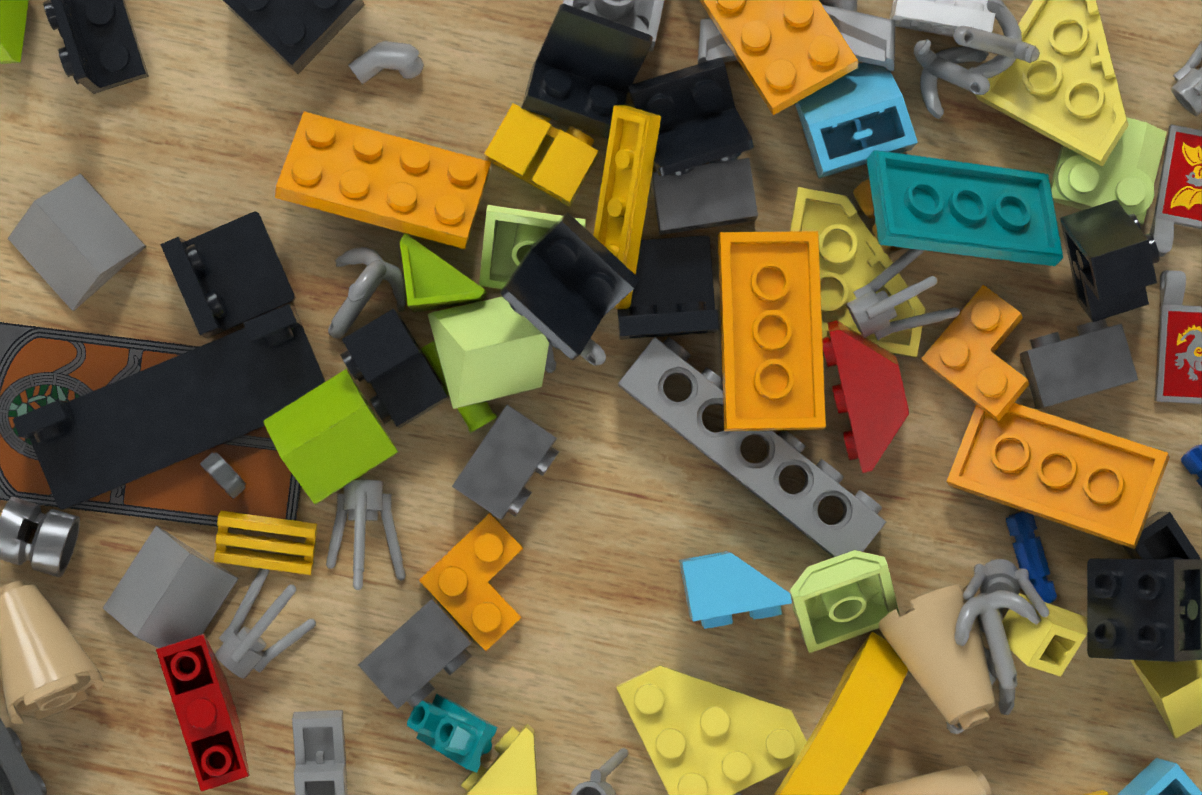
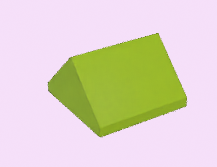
(329, 437)

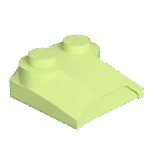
(1124, 177)
(842, 598)

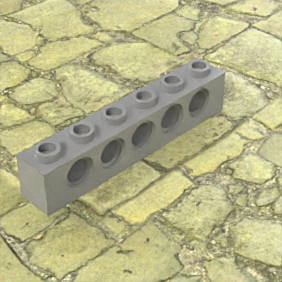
(859, 518)

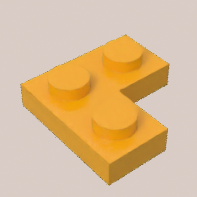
(967, 356)
(463, 580)

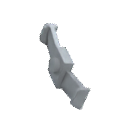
(867, 36)

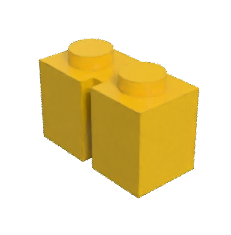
(542, 154)

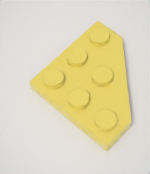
(1072, 84)
(850, 261)
(707, 734)

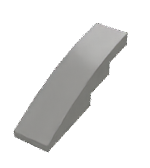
(319, 753)

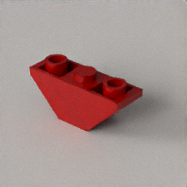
(868, 391)
(205, 711)

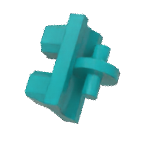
(452, 731)

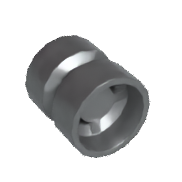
(52, 541)

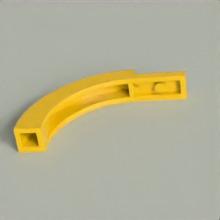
(848, 721)

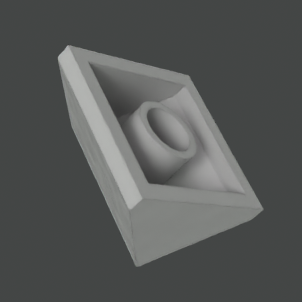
(75, 240)
(169, 591)

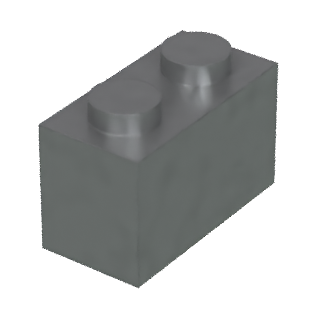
(705, 197)
(1079, 364)
(505, 463)
(416, 654)

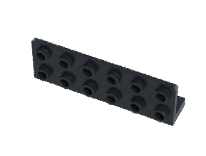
(172, 408)

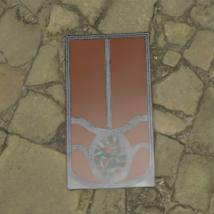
(62, 365)

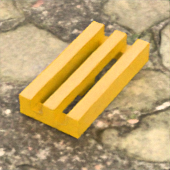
(262, 559)

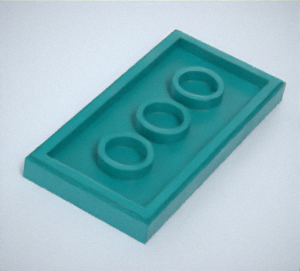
(963, 208)

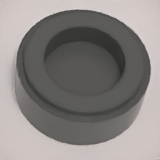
(223, 474)

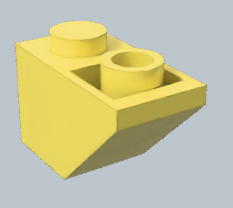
(1049, 643)
(512, 771)

